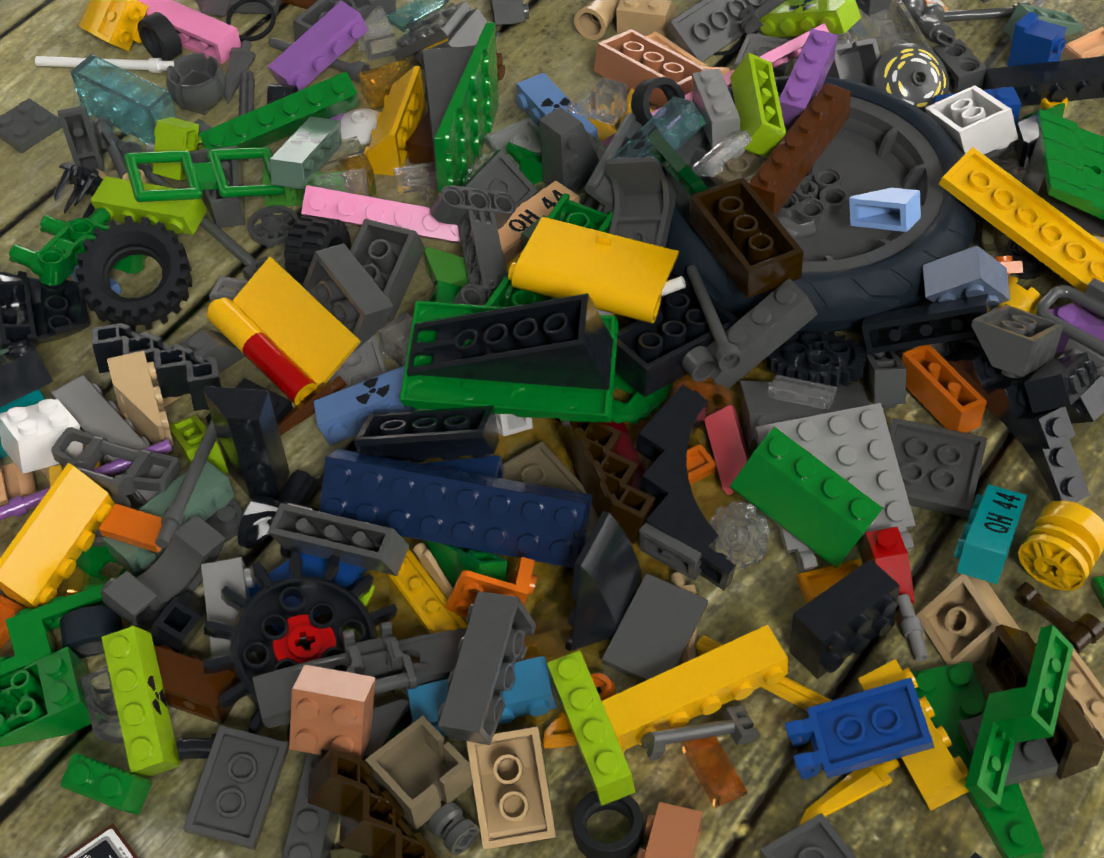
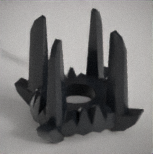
(84, 182)

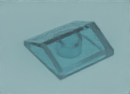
(414, 10)

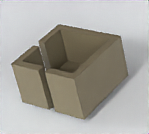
(415, 771)

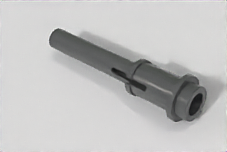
(109, 141)

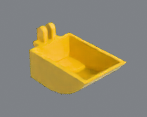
(114, 21)

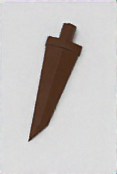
(306, 407)

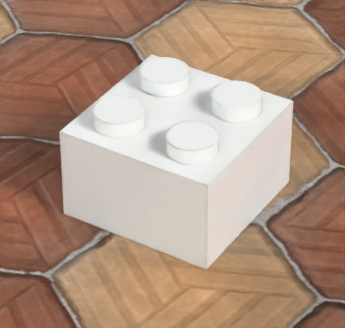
(33, 430)

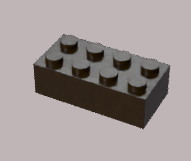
(745, 237)

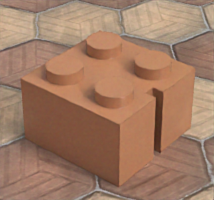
(331, 711)

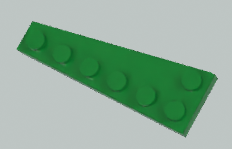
(956, 697)

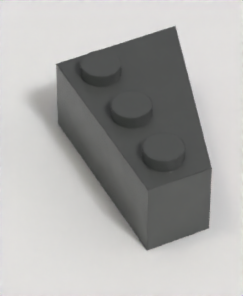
(224, 211)

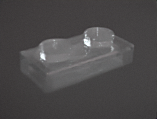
(727, 149)

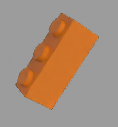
(943, 390)

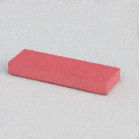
(727, 444)

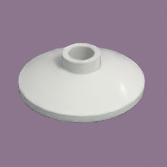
(359, 123)

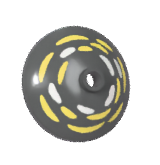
(898, 69)

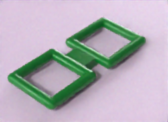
(199, 175)

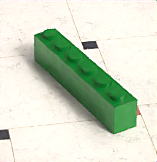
(284, 115)

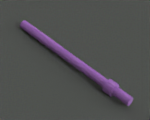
(19, 505)

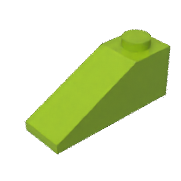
(188, 436)

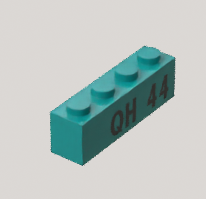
(989, 533)

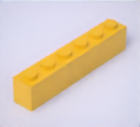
(697, 687)

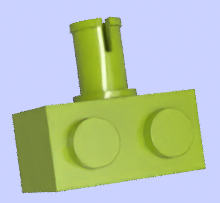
(175, 135)

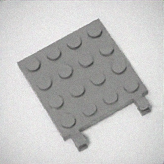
(860, 451)

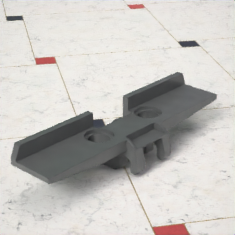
(379, 657)

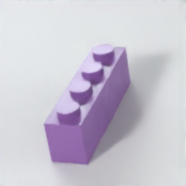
(319, 46)
(807, 75)

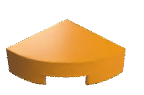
(558, 734)

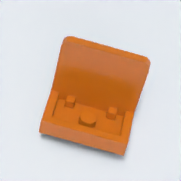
(469, 583)

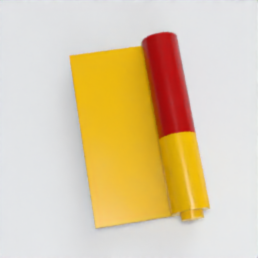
(284, 331)

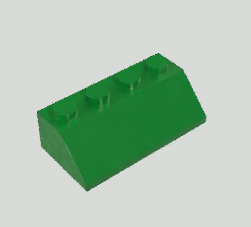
(805, 497)

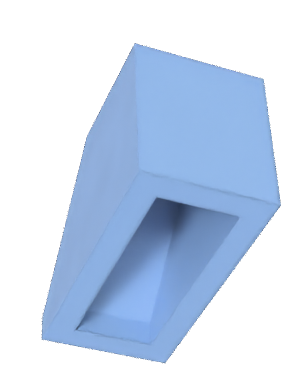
(886, 209)

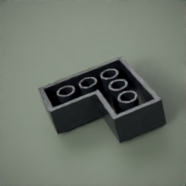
(653, 354)

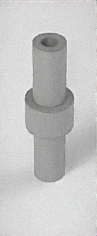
(912, 628)

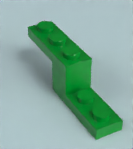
(32, 628)
(1019, 716)

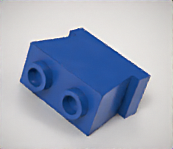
(1036, 41)

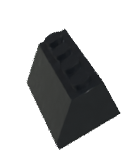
(430, 434)
(249, 439)

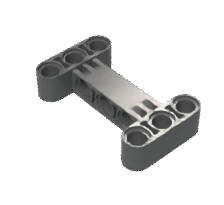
(478, 217)

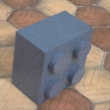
(966, 275)

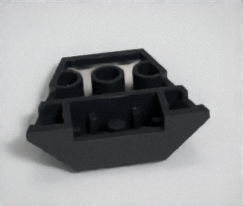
(39, 310)
(602, 584)

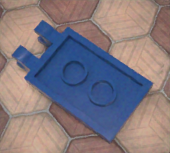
(861, 730)

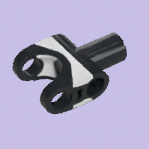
(262, 509)

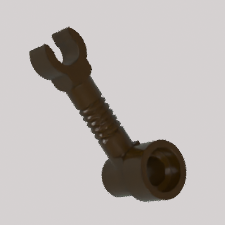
(1079, 633)

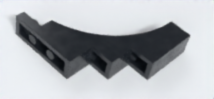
(666, 444)

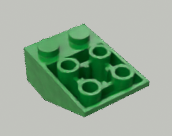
(43, 699)

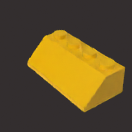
(396, 123)
(53, 538)

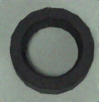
(159, 37)
(642, 93)
(620, 849)

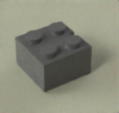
(855, 61)

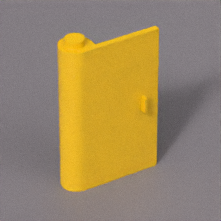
(614, 270)

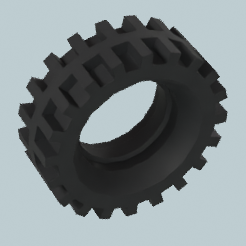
(119, 243)

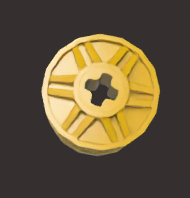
(1063, 545)

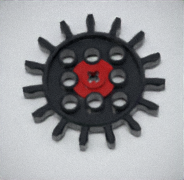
(299, 627)

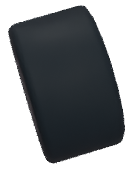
(84, 628)

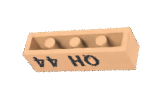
(527, 214)

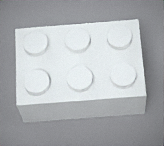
(975, 120)

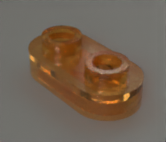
(708, 391)

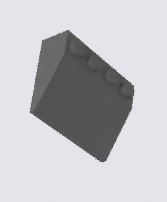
(761, 410)

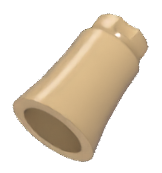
(595, 18)

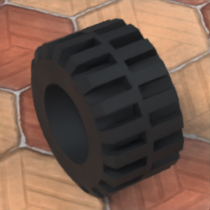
(308, 236)

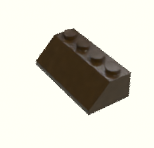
(1074, 740)

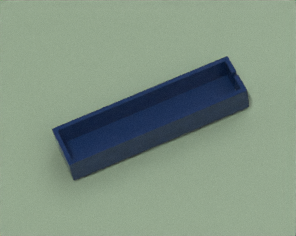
(457, 507)

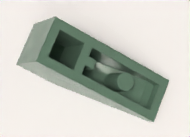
(1047, 15)

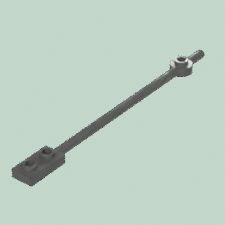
(251, 264)

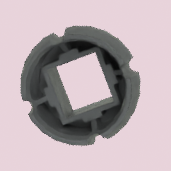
(196, 82)

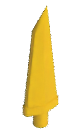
(852, 788)

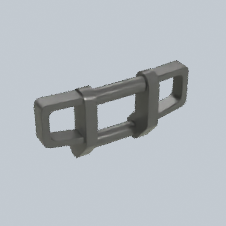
(123, 483)

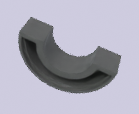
(176, 571)

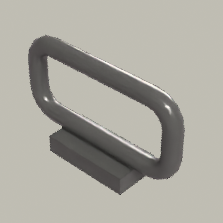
(1091, 300)

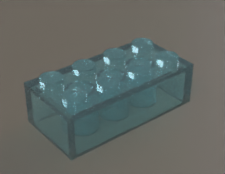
(121, 97)

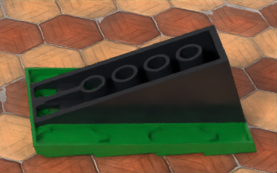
(522, 359)

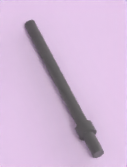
(174, 515)

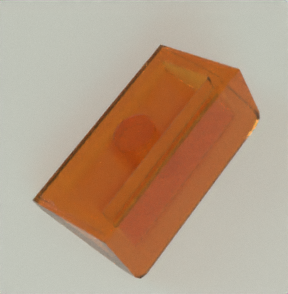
(714, 770)

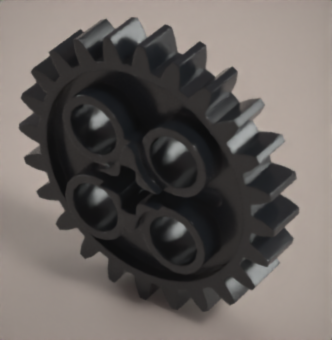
(819, 359)

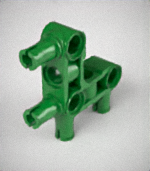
(58, 257)

